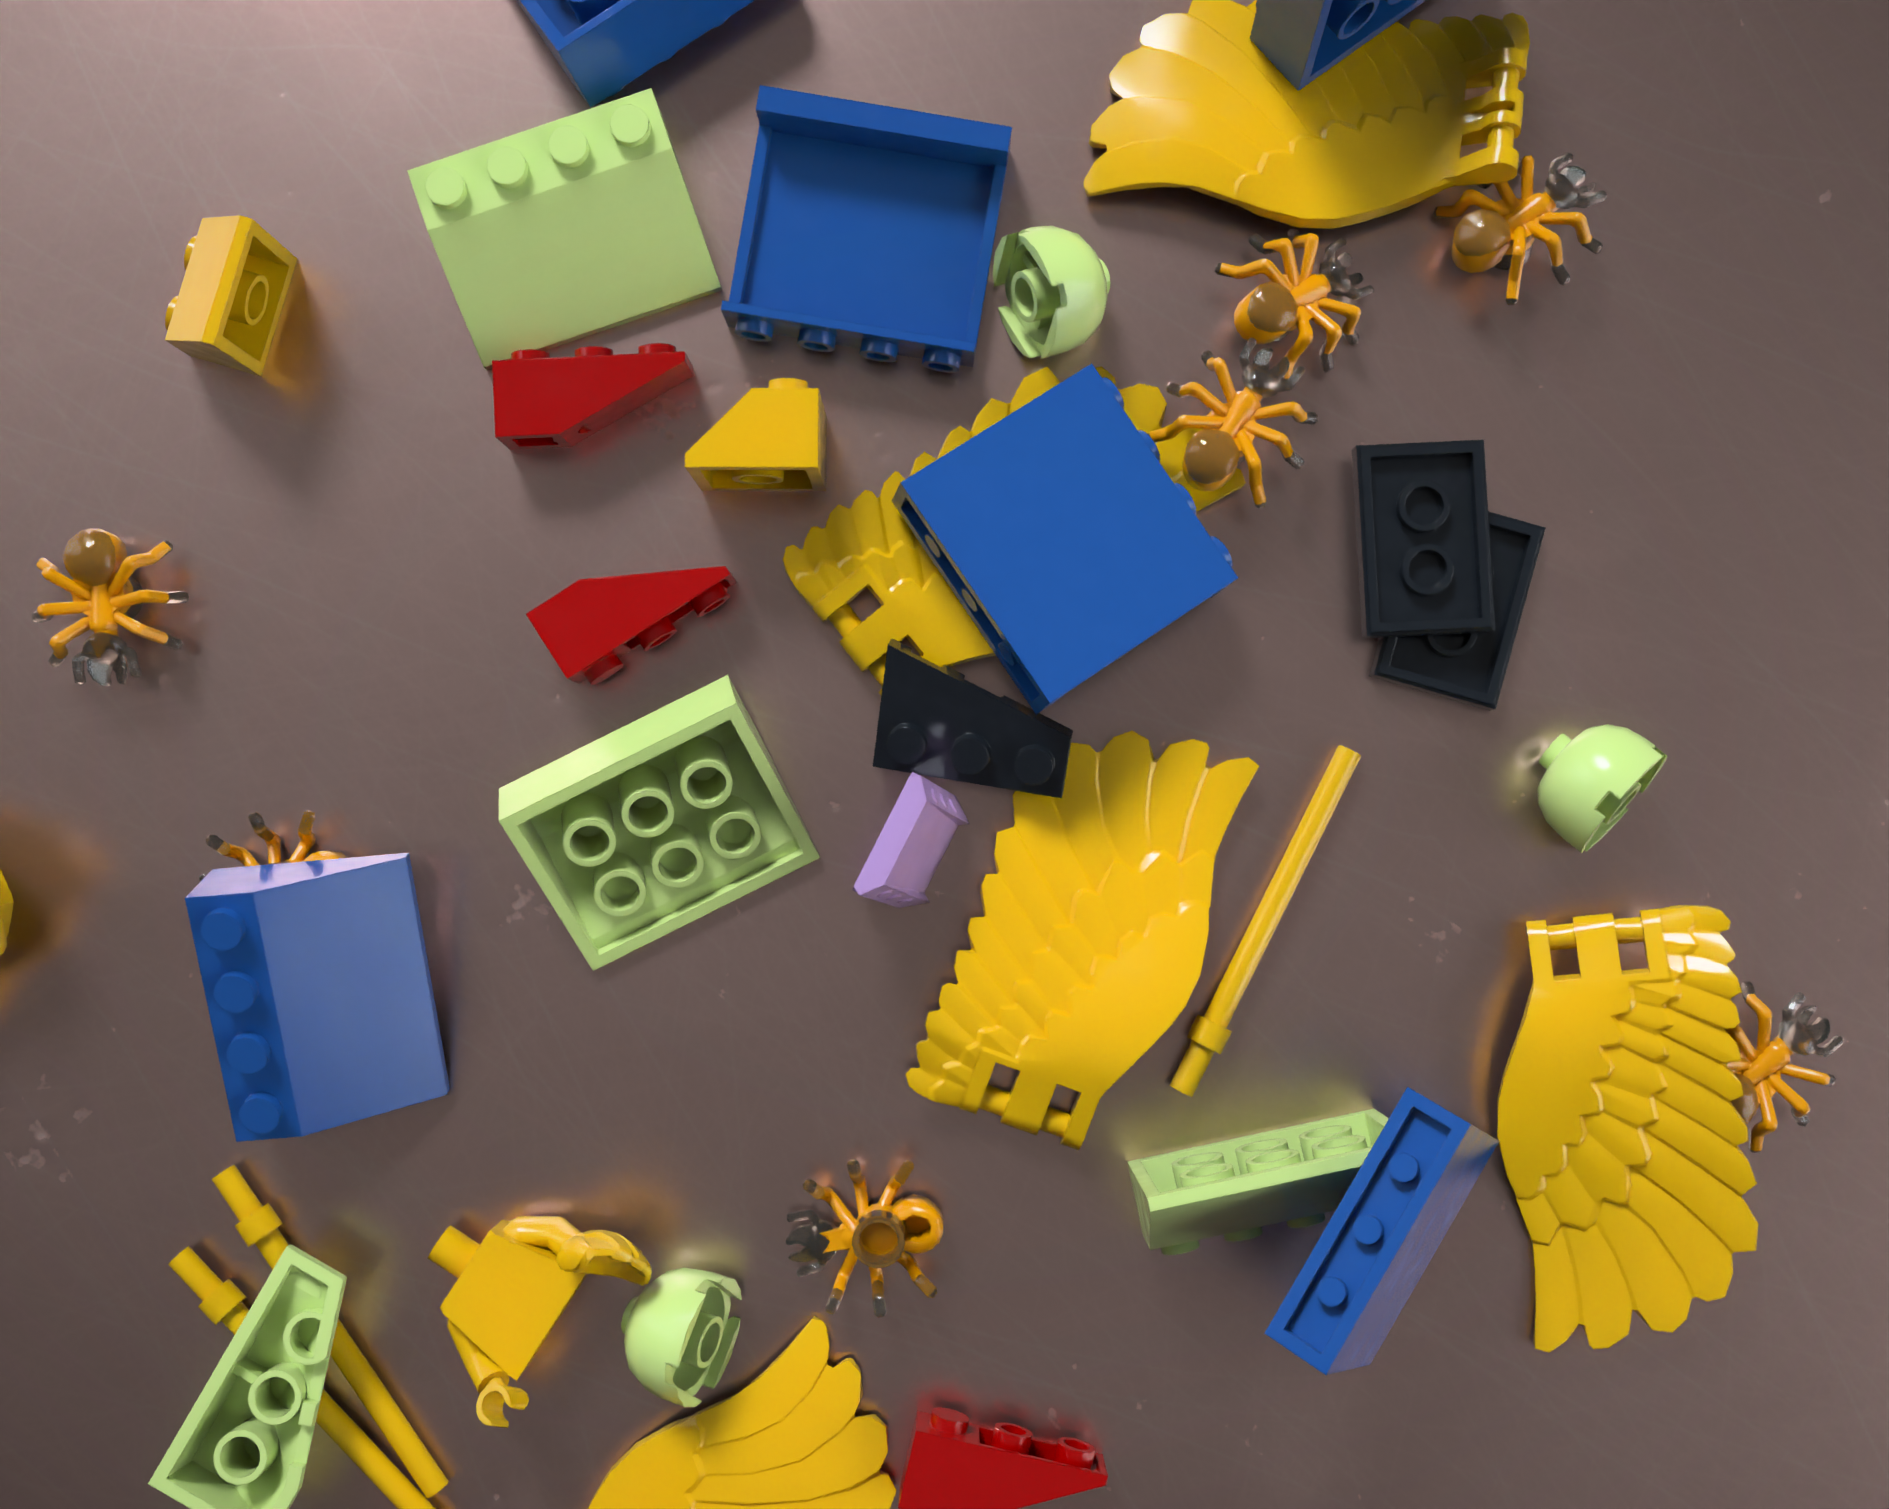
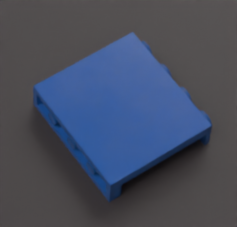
(868, 229)
(1064, 536)
(1381, 1236)

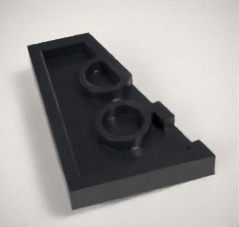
(962, 733)

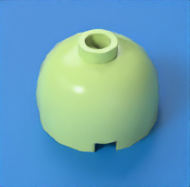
(1052, 288)
(1594, 781)
(681, 1333)

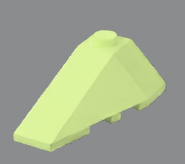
(260, 1406)

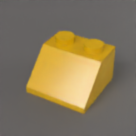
(230, 294)
(765, 442)

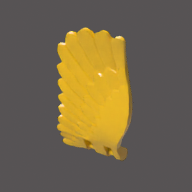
(1342, 150)
(879, 551)
(1083, 934)
(1628, 1124)
(770, 1446)

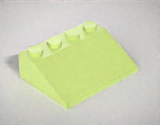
(566, 228)
(656, 823)
(1251, 1181)

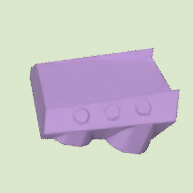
(911, 844)

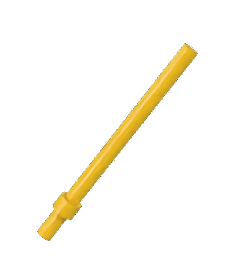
(1210, 1031)
(259, 1226)
(224, 1304)

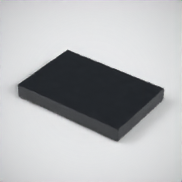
(1423, 539)
(1473, 664)

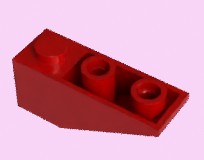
(571, 398)
(609, 616)
(991, 1468)

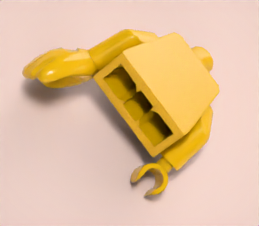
(515, 1293)

